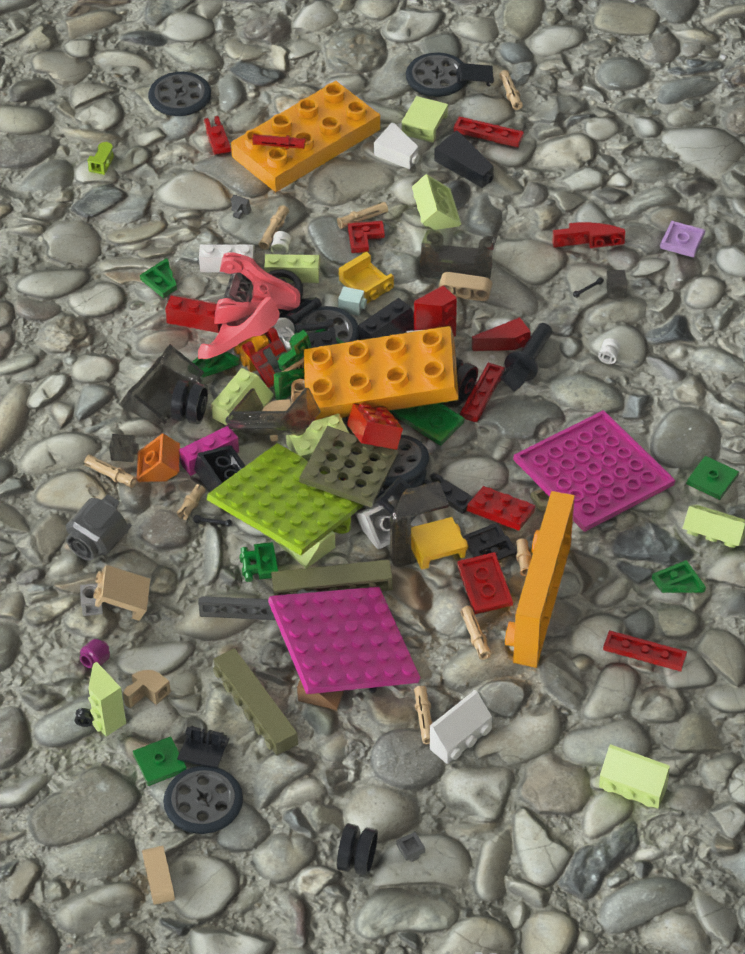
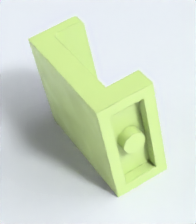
(424, 118)

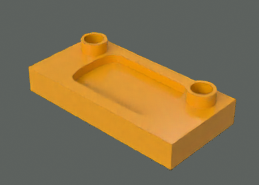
(543, 580)

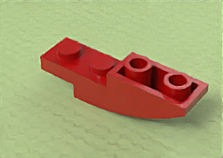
(589, 233)

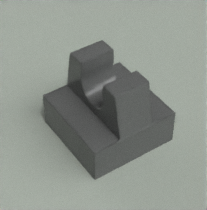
(240, 206)
(411, 847)

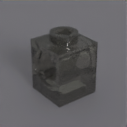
(616, 284)
(123, 448)

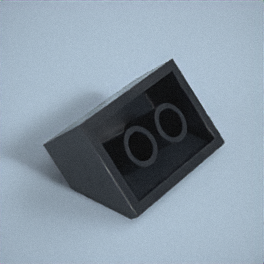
(391, 320)
(217, 466)

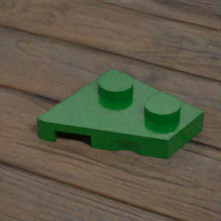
(160, 279)
(217, 363)
(284, 380)
(678, 579)

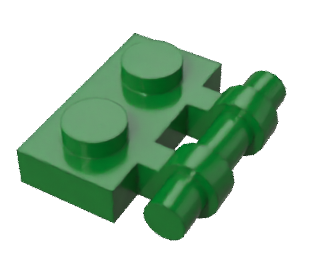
(265, 561)

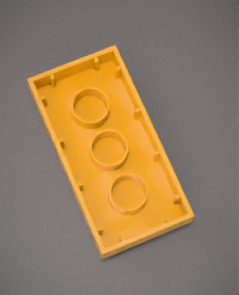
(328, 120)
(383, 372)

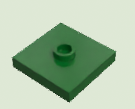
(712, 477)
(159, 761)

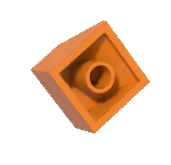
(158, 460)

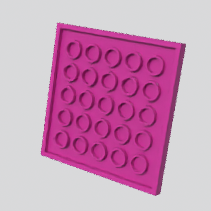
(596, 465)
(343, 640)

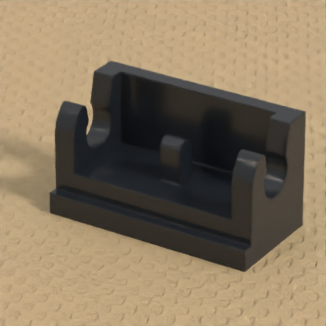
(475, 72)

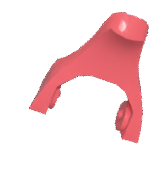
(264, 285)
(237, 331)

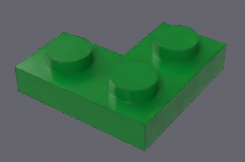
(298, 343)

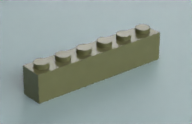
(334, 578)
(255, 702)

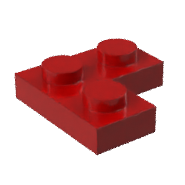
(361, 232)

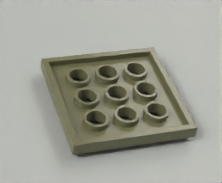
(337, 469)

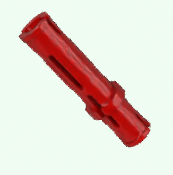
(277, 141)

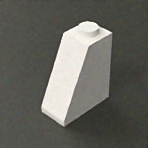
(396, 147)

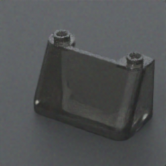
(441, 258)
(154, 391)

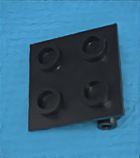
(203, 747)

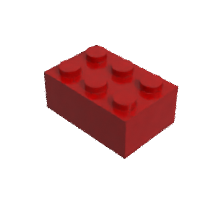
(374, 426)

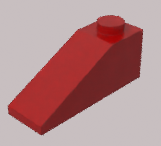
(503, 337)

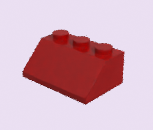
(436, 310)
(192, 313)

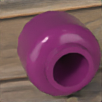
(94, 652)

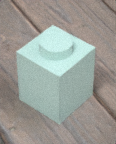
(352, 300)

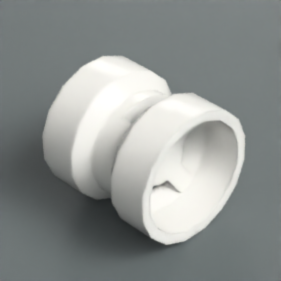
(280, 243)
(609, 351)

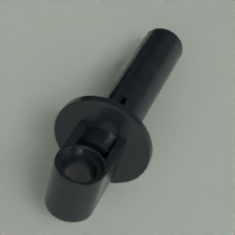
(521, 364)

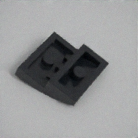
(490, 540)

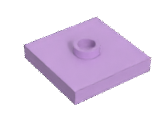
(682, 239)

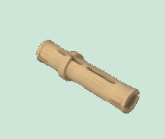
(512, 93)
(357, 217)
(276, 222)
(117, 474)
(478, 639)
(423, 708)

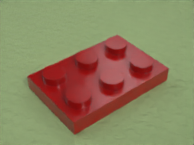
(501, 508)
(484, 583)

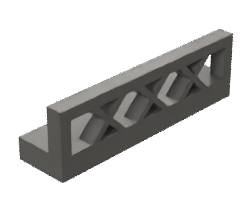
(234, 287)
(235, 608)

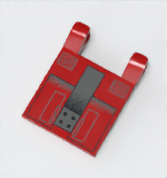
(266, 358)

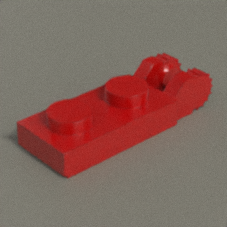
(217, 136)

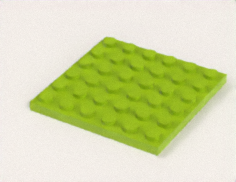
(278, 505)

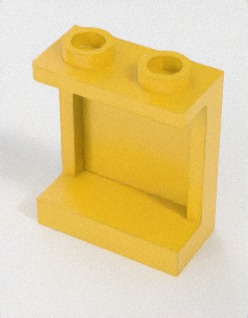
(364, 276)
(436, 541)

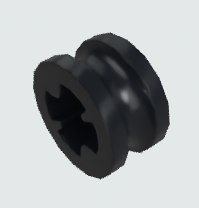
(83, 717)

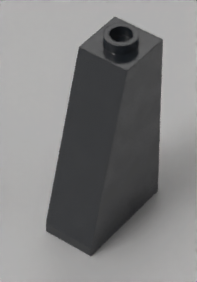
(464, 159)

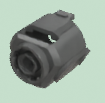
(96, 528)

